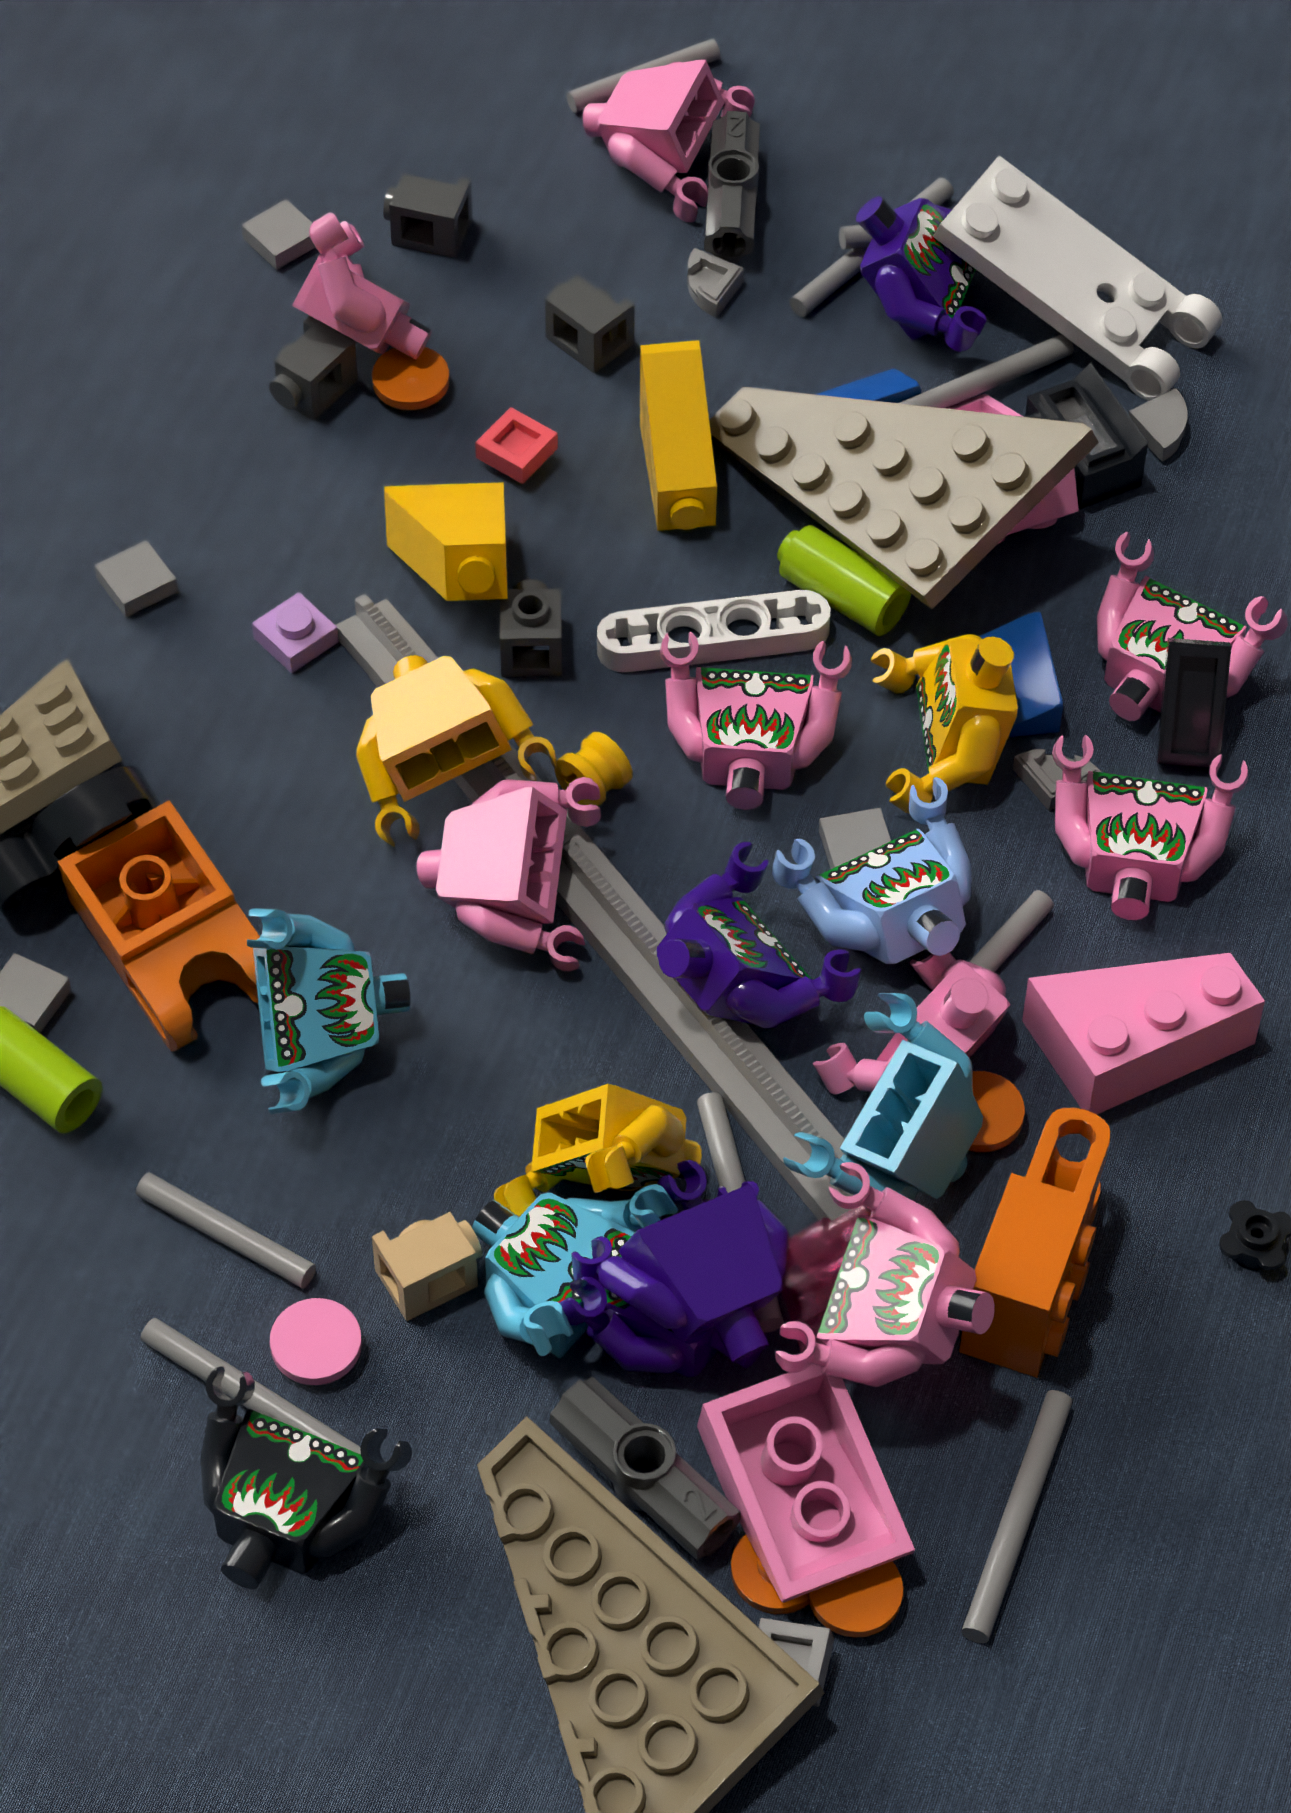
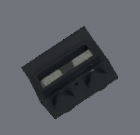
(1118, 458)

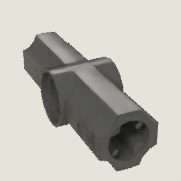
(732, 186)
(670, 1495)

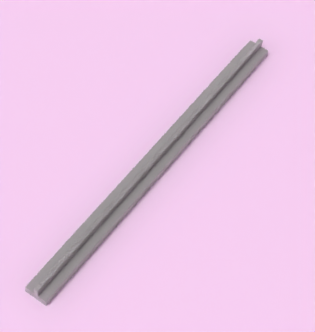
(626, 937)

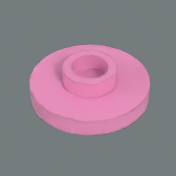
(315, 1341)

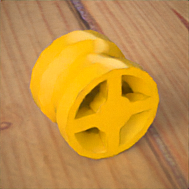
(598, 760)

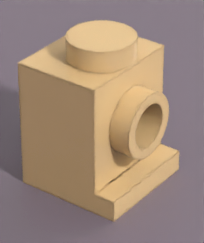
(427, 1263)

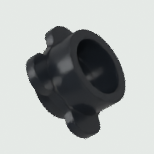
(1251, 1251)

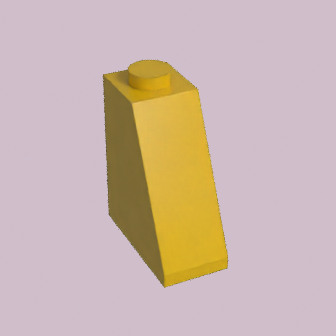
(677, 435)
(451, 537)

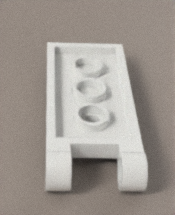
(1058, 264)

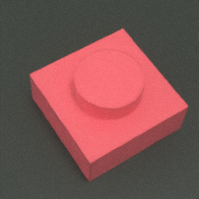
(516, 445)

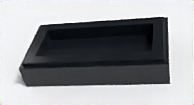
(1193, 702)

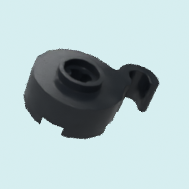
(69, 825)

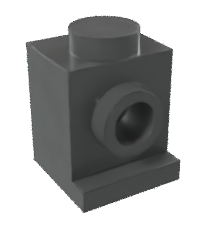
(429, 214)
(588, 323)
(314, 369)
(531, 619)

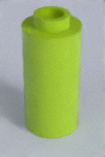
(843, 578)
(45, 1075)

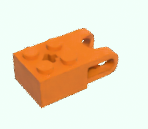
(161, 917)
(1040, 1247)

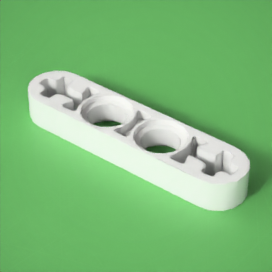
(712, 622)

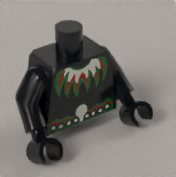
(285, 1490)

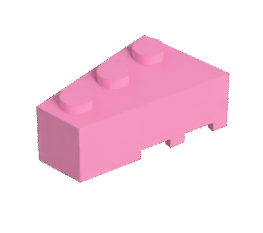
(1140, 1024)

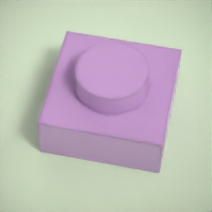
(295, 632)

